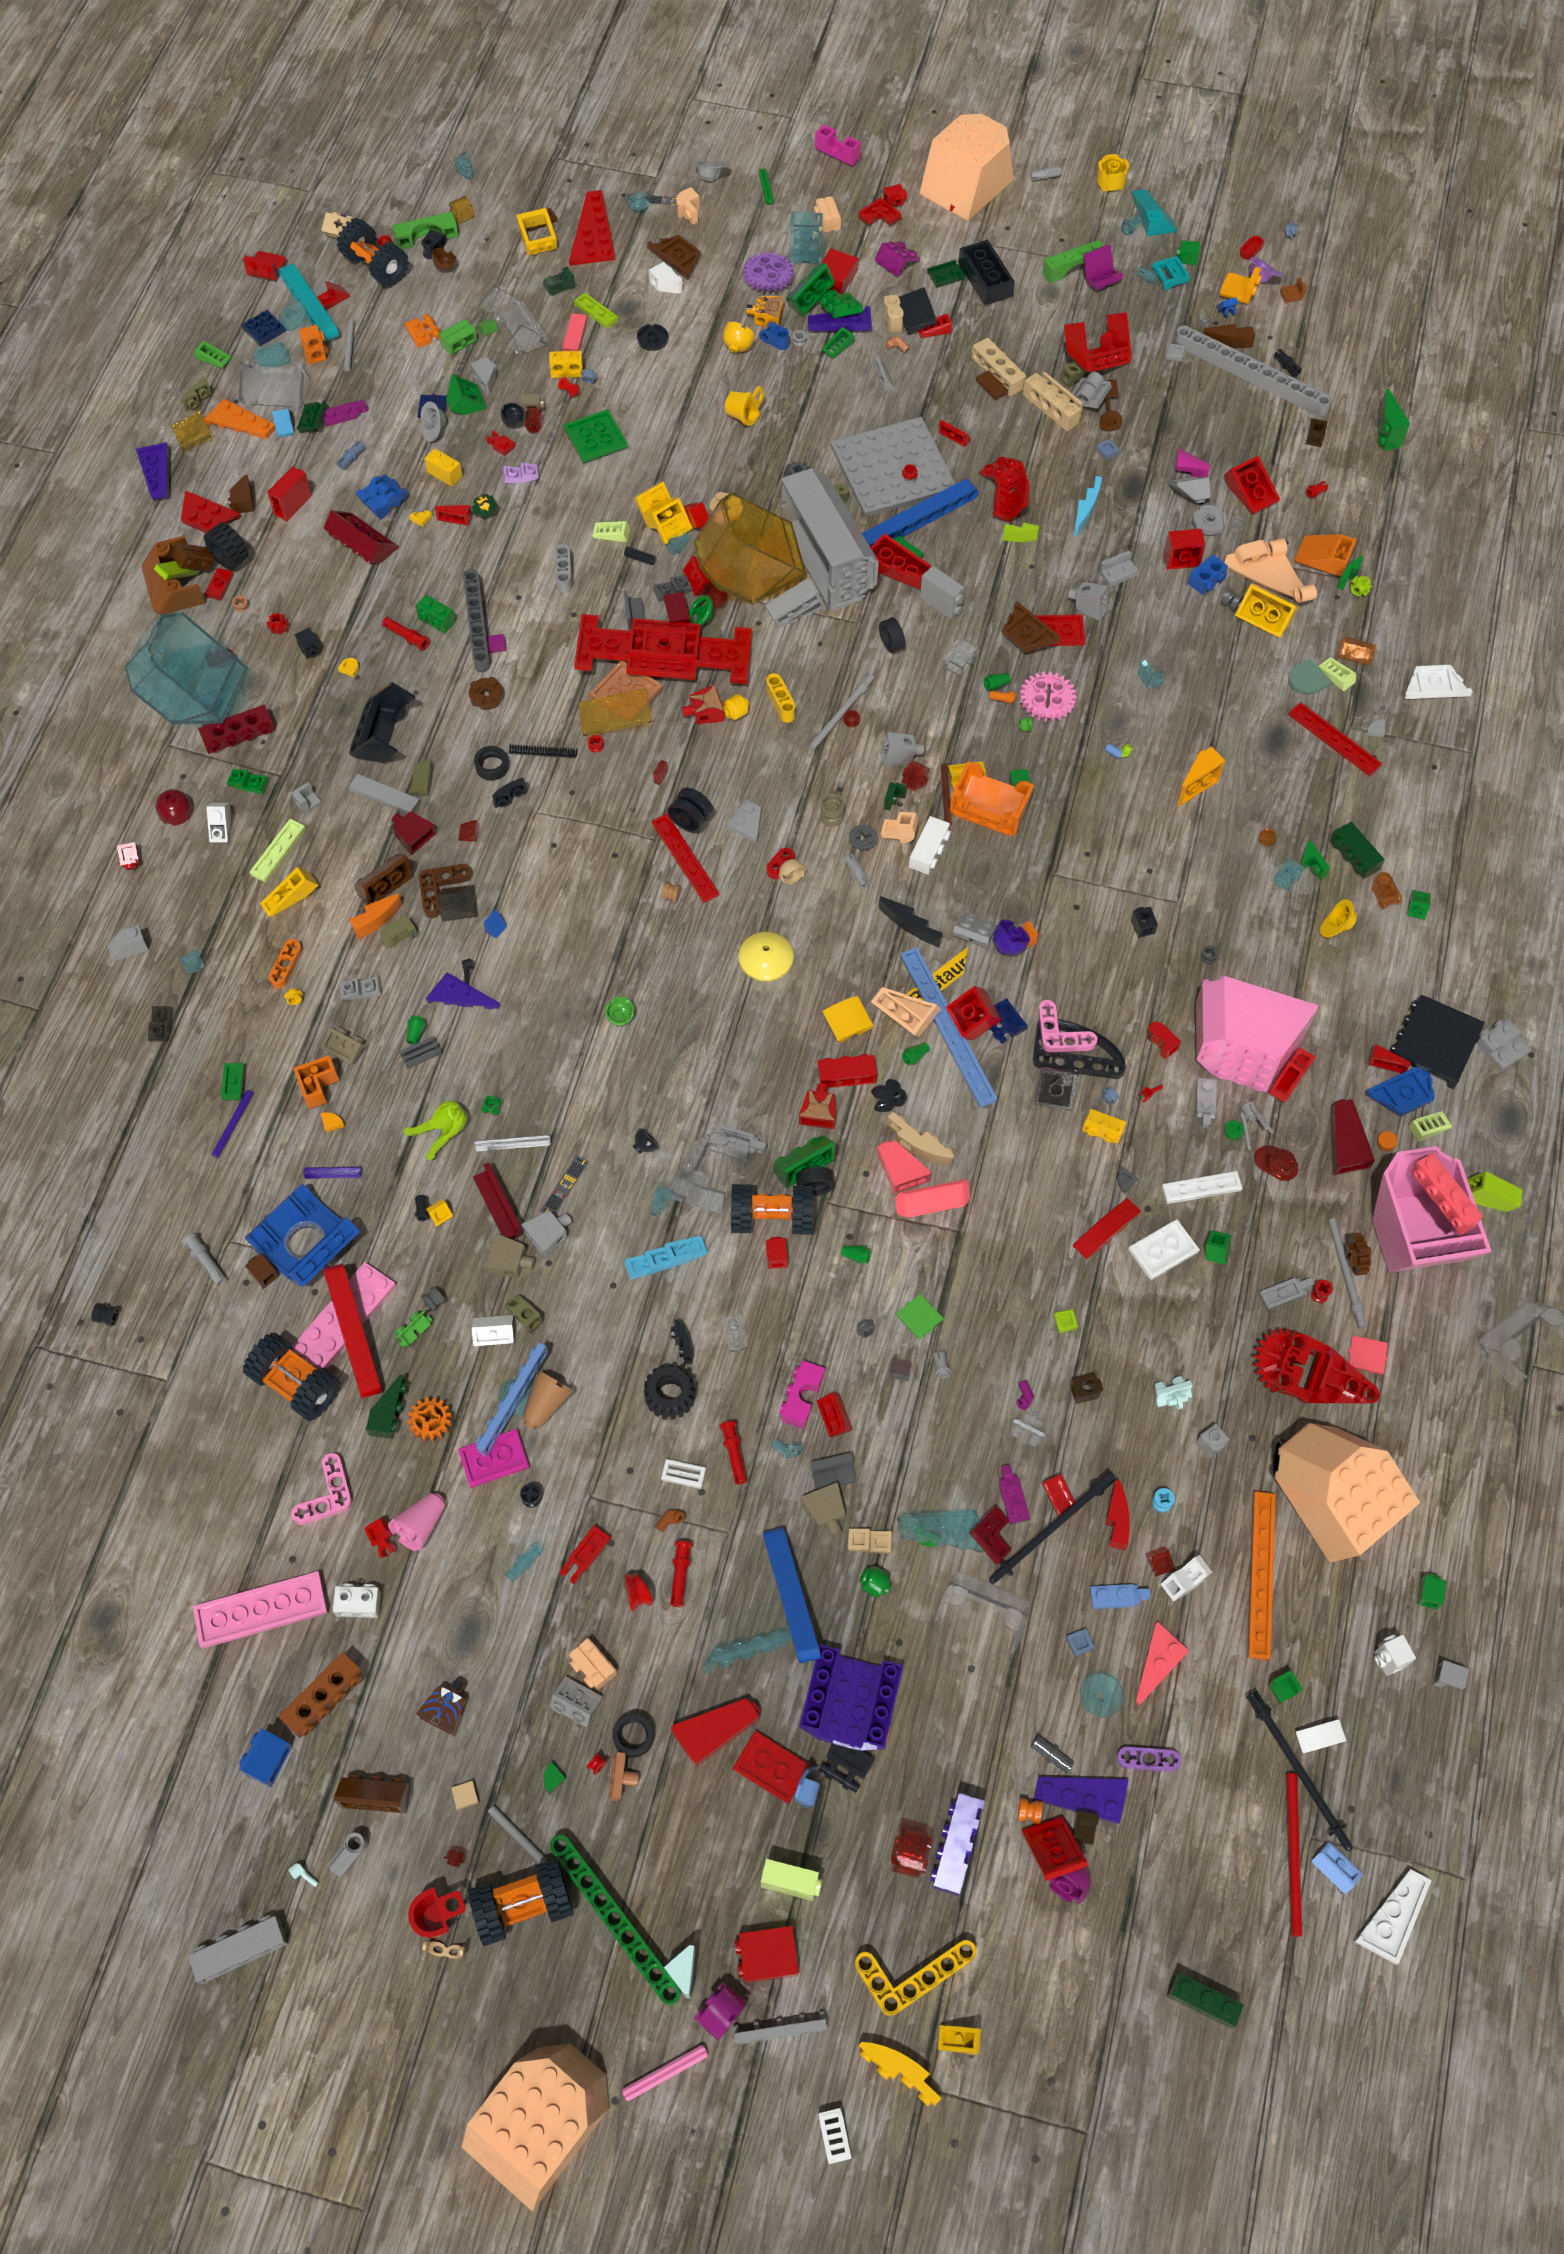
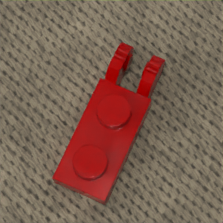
(586, 1553)

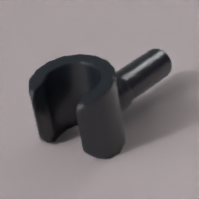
(467, 965)

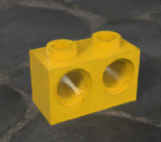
(565, 364)

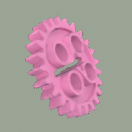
(1034, 695)

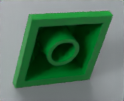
(464, 396)

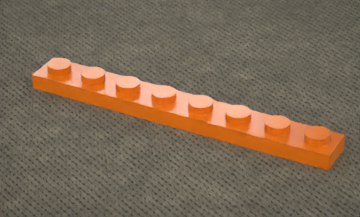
(1261, 1576)

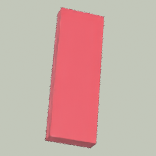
(574, 332)

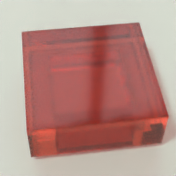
(660, 772)

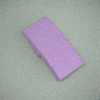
(524, 473)

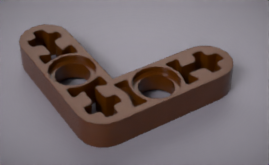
(435, 880)

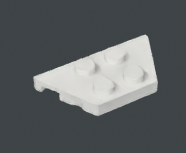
(1436, 682)

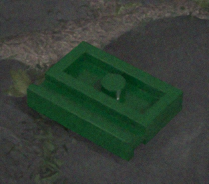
(945, 273)
(312, 416)

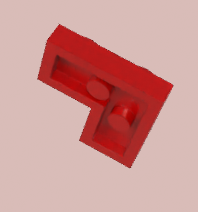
(880, 209)

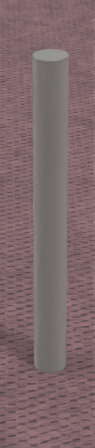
(349, 341)
(517, 1835)

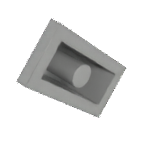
(484, 374)
(127, 943)

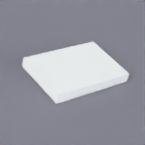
(1163, 1249)

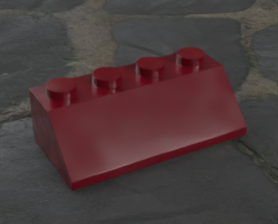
(359, 536)

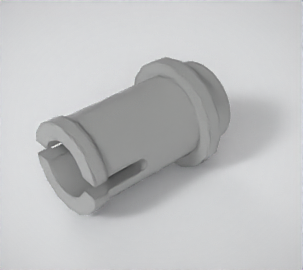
(942, 1368)

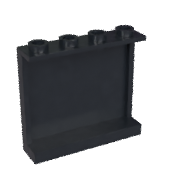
(1438, 1039)

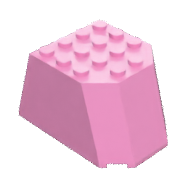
(1248, 1031)
(1411, 1224)

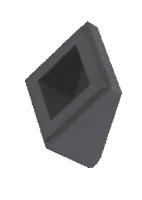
(900, 1369)

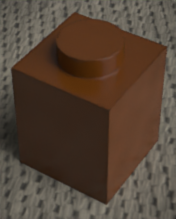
(261, 1271)

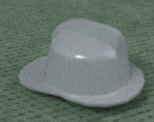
(709, 170)
(432, 420)

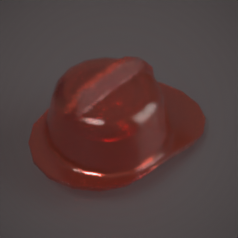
(1276, 1162)

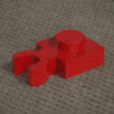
(501, 444)
(378, 1535)

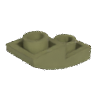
(194, 394)

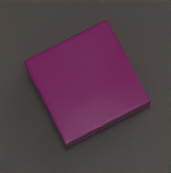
(496, 643)

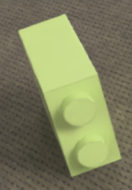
(790, 1880)

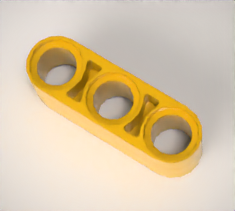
(780, 697)

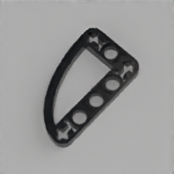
(1088, 1061)

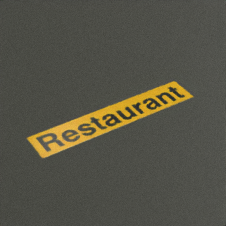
(946, 974)

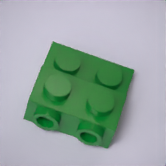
(840, 305)

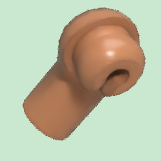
(897, 342)

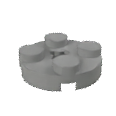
(1217, 517)

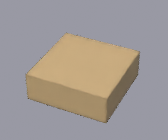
(465, 1795)

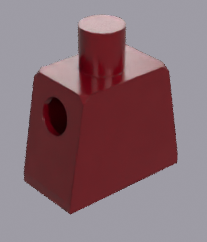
(412, 831)

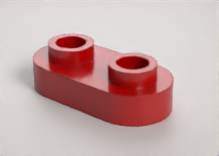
(777, 861)

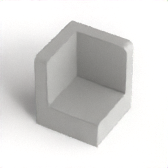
(305, 798)
(1451, 1675)

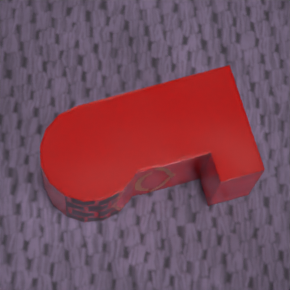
(1164, 1039)

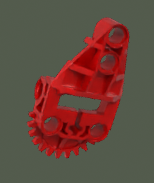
(1327, 1379)

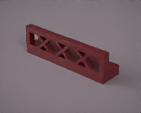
(497, 1203)

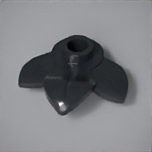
(886, 1096)

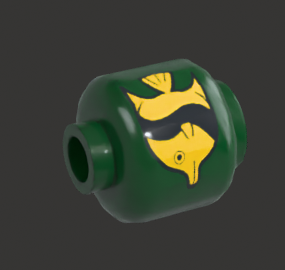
(484, 506)

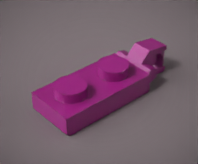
(344, 412)
(1013, 1497)

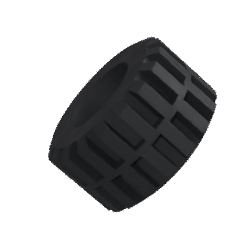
(226, 545)
(666, 1376)

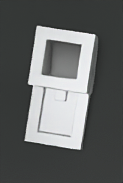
(1186, 1579)

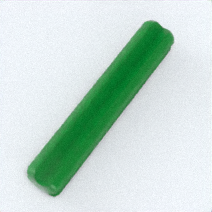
(767, 191)

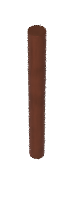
(946, 793)

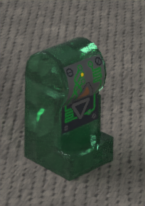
(560, 282)

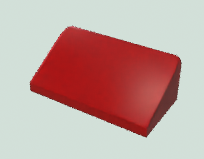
(954, 433)
(834, 1414)

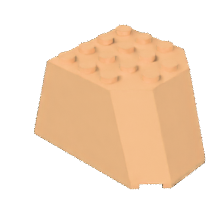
(968, 165)
(1342, 1489)
(538, 2120)

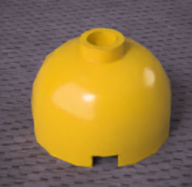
(737, 338)

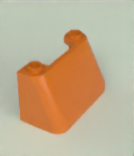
(990, 800)

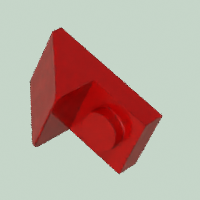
(333, 295)

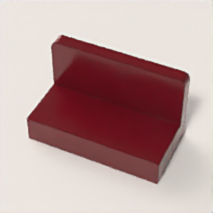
(676, 608)

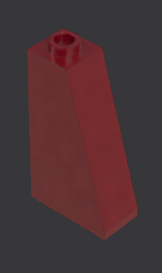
(1348, 1139)

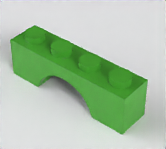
(408, 232)
(1058, 265)

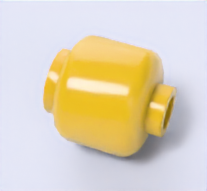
(736, 707)

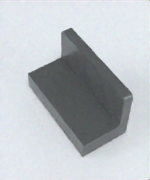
(633, 609)
(833, 1470)

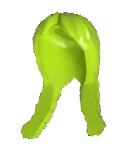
(449, 1118)

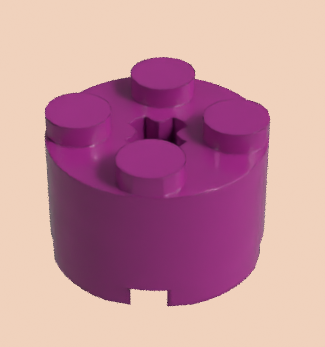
(720, 2011)

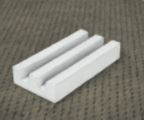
(681, 1481)

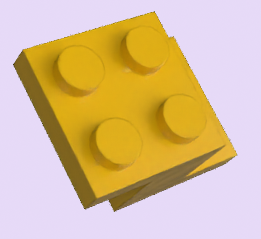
(663, 512)

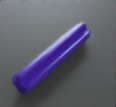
(332, 1172)

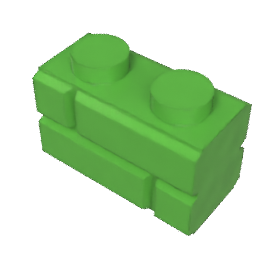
(457, 336)

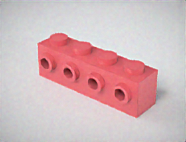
(1446, 1194)

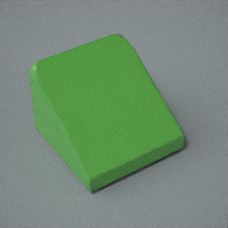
(487, 327)

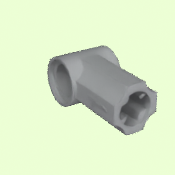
(346, 1855)

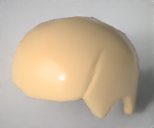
(791, 871)

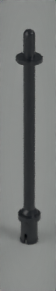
(1096, 1489)
(1264, 1714)

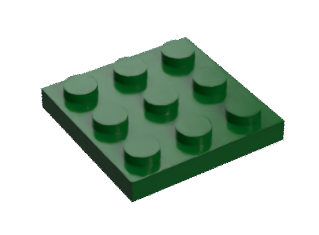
(595, 435)

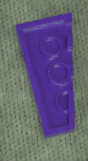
(1087, 1795)

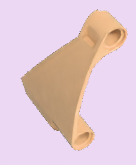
(1270, 568)

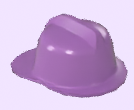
(1266, 270)

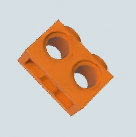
(312, 344)

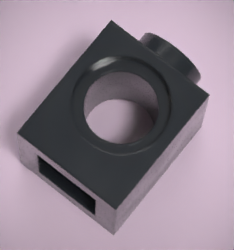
(308, 643)
(1144, 928)

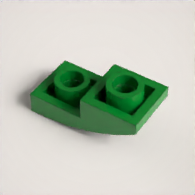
(247, 782)

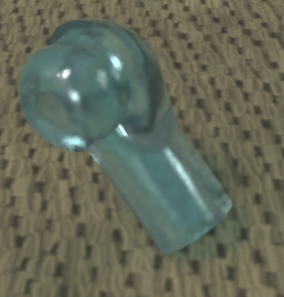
(789, 1450)

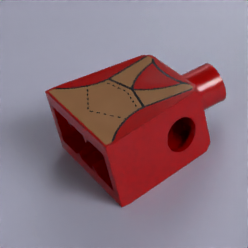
(704, 706)
(818, 1108)

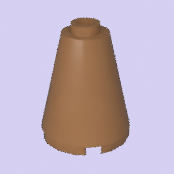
(544, 1400)

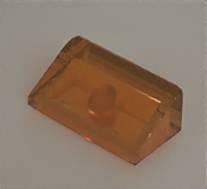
(1356, 650)

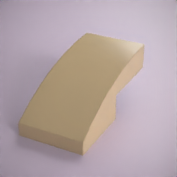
(870, 1541)

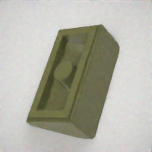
(421, 778)

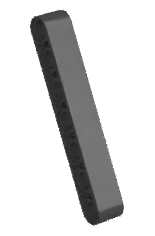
(476, 620)

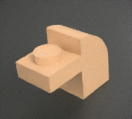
(688, 204)
(903, 828)

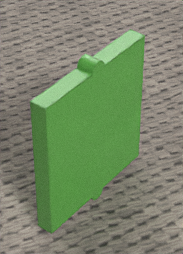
(919, 1316)

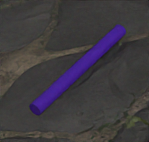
(232, 1124)

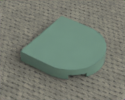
(1307, 678)

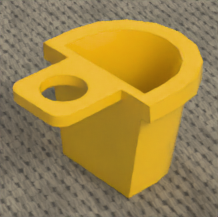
(744, 406)

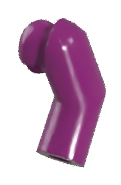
(1027, 1395)

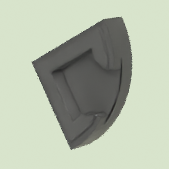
(1126, 1179)

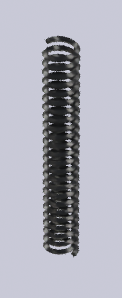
(566, 754)

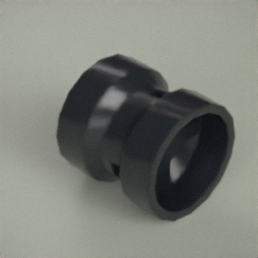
(108, 1315)

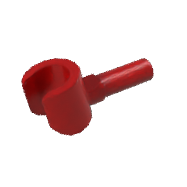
(1148, 1093)

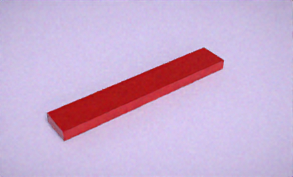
(1335, 739)
(685, 858)

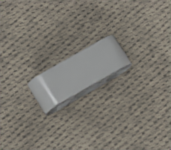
(563, 568)

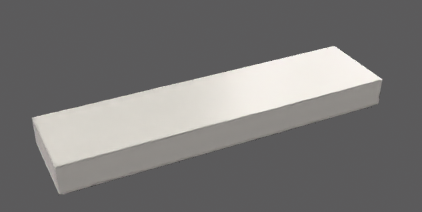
(1201, 1187)

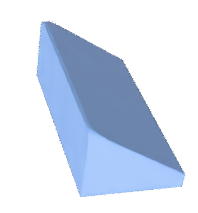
(1337, 1867)

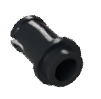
(421, 1206)

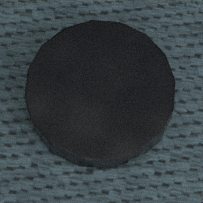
(652, 337)

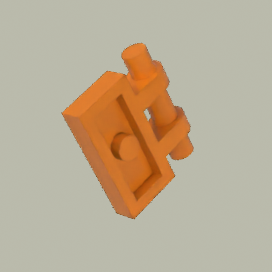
(418, 332)

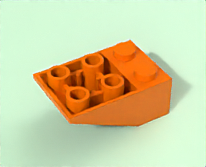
(1326, 552)

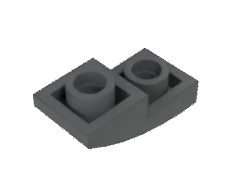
(676, 585)

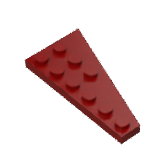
(593, 234)

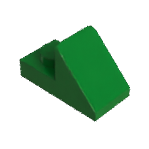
(1313, 859)

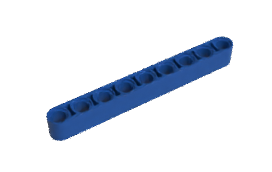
(924, 512)

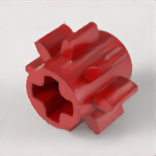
(277, 623)

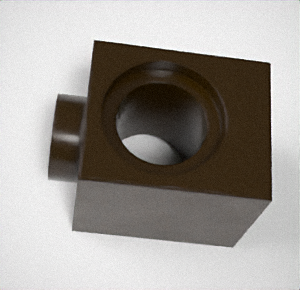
(1316, 432)
(1080, 1394)

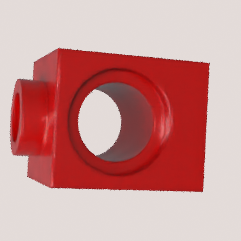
(776, 1253)

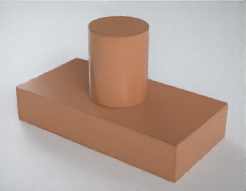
(620, 1777)

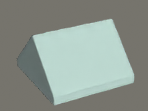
(682, 1969)

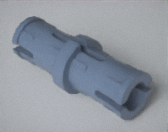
(350, 455)

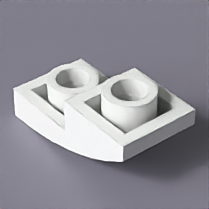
(1321, 1736)

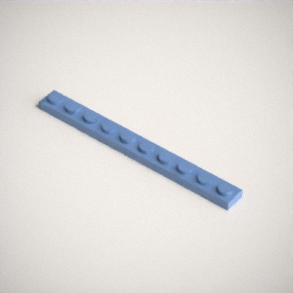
(956, 1044)

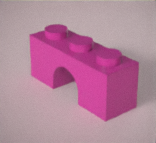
(827, 142)
(807, 1378)

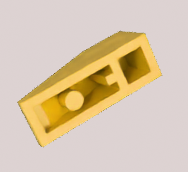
(289, 891)

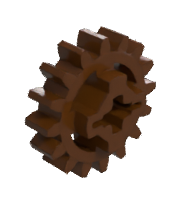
(1358, 1254)

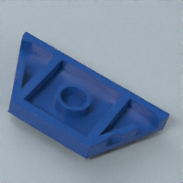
(1404, 1092)

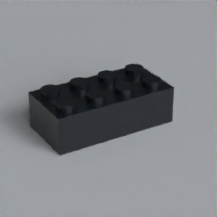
(986, 272)

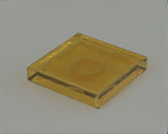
(191, 431)

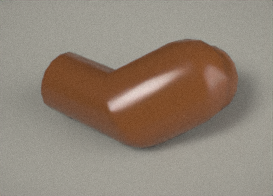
(669, 1517)

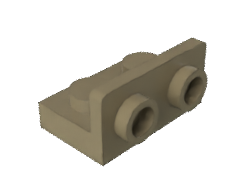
(343, 1045)

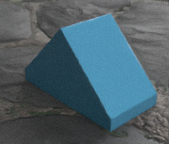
(283, 422)

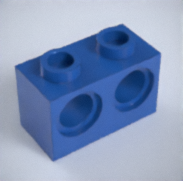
(1208, 574)

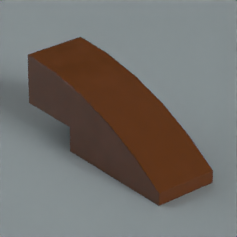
(1232, 336)

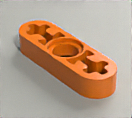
(285, 971)

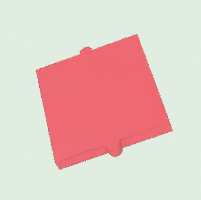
(1368, 1354)

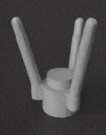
(1252, 1113)

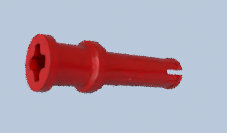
(411, 636)
(732, 1443)
(680, 1565)

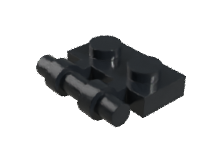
(852, 1760)

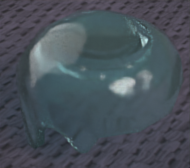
(638, 201)

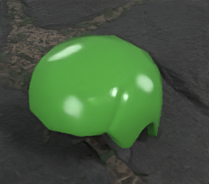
(619, 1011)

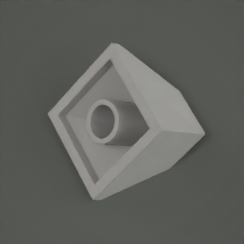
(1192, 488)

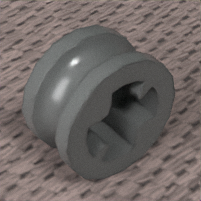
(1209, 949)

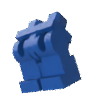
(381, 495)

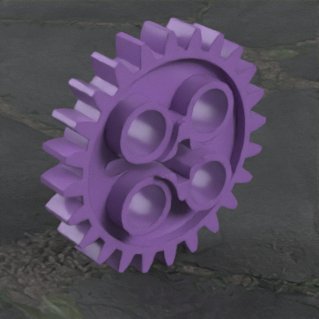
(768, 272)

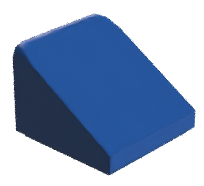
(494, 924)

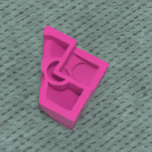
(1190, 463)

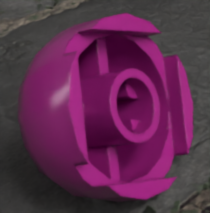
(1072, 1885)

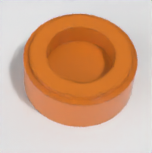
(1387, 1141)

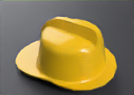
(1339, 920)

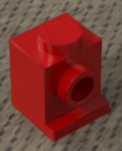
(894, 195)

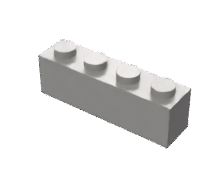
(237, 1949)

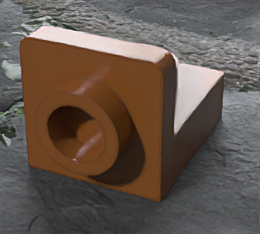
(1293, 292)

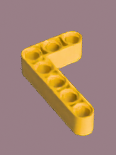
(915, 1980)

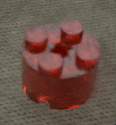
(910, 1852)

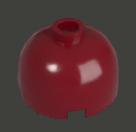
(173, 807)

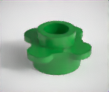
(489, 1100)

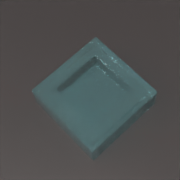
(191, 962)

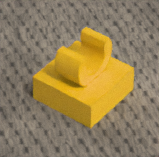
(439, 1212)

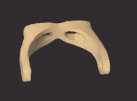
(429, 1947)

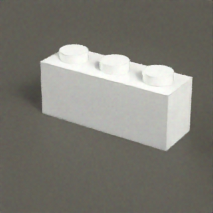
(930, 845)

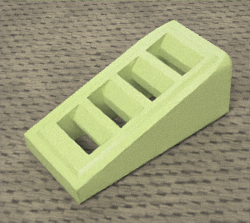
(621, 534)
(1343, 682)
(1415, 1126)

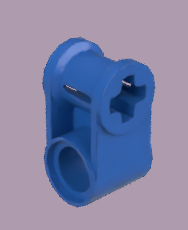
(776, 336)

